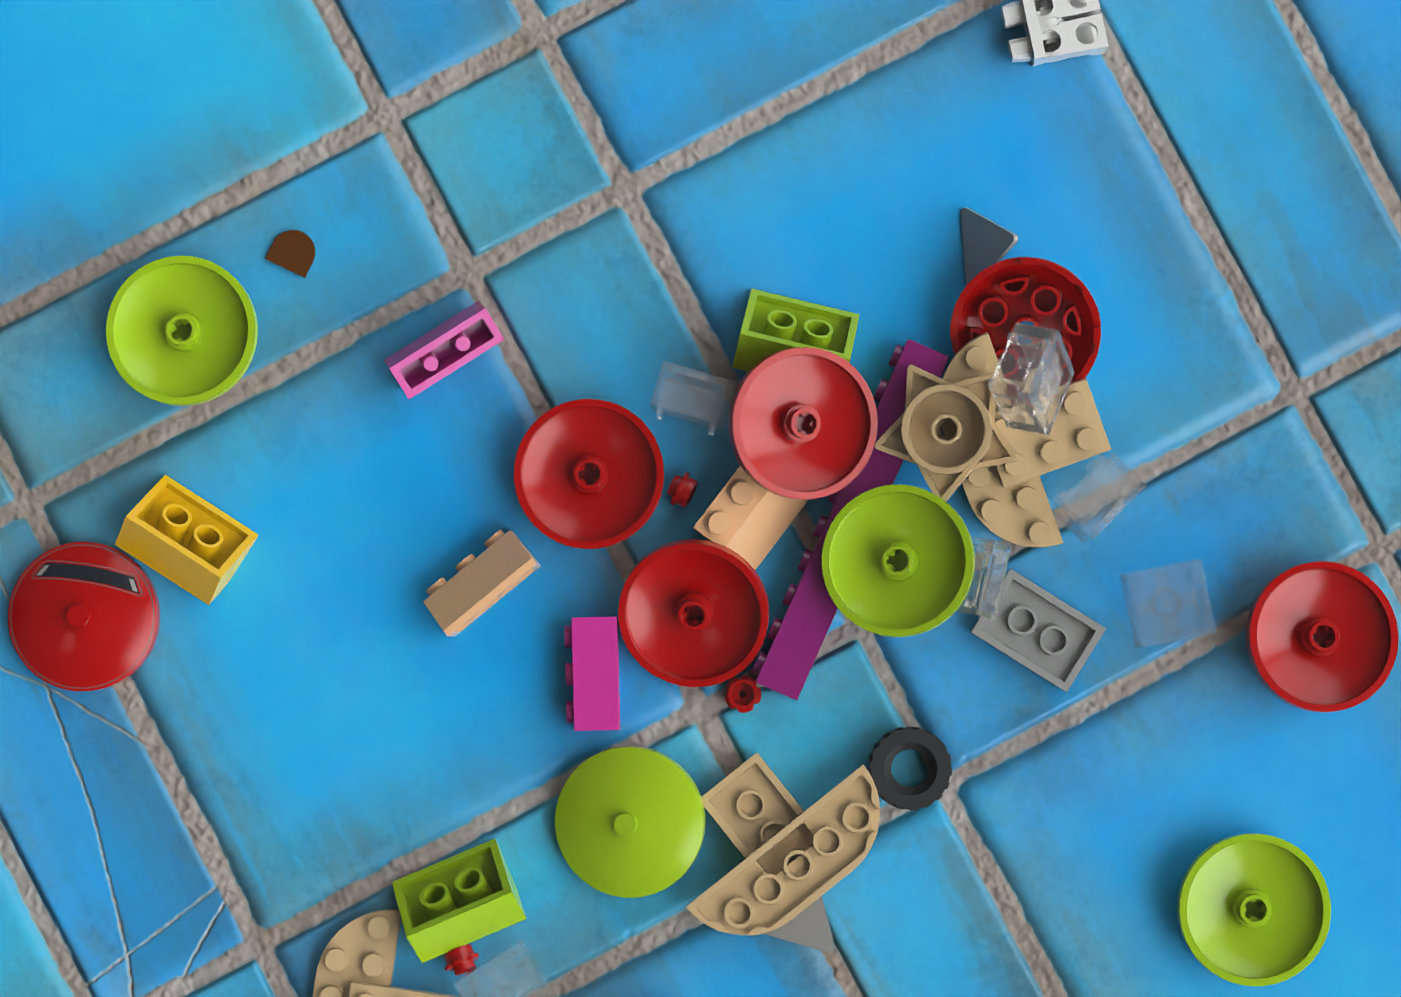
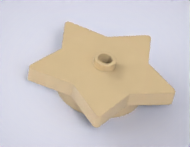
(919, 434)

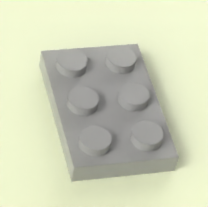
(1040, 631)

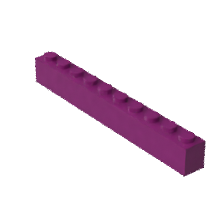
(810, 607)

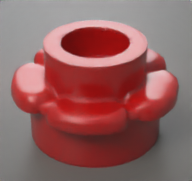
(682, 490)
(752, 697)
(460, 960)

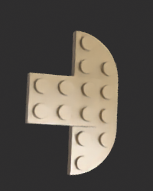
(1011, 495)
(786, 850)
(362, 960)

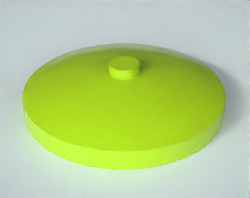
(181, 330)
(898, 560)
(630, 821)
(1254, 909)

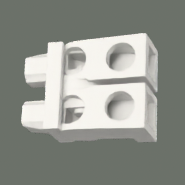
(1055, 29)

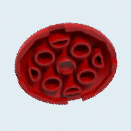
(1030, 292)

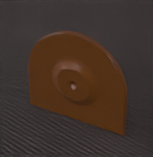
(293, 252)

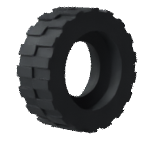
(938, 768)

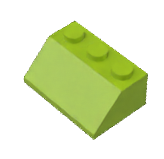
(785, 323)
(458, 901)

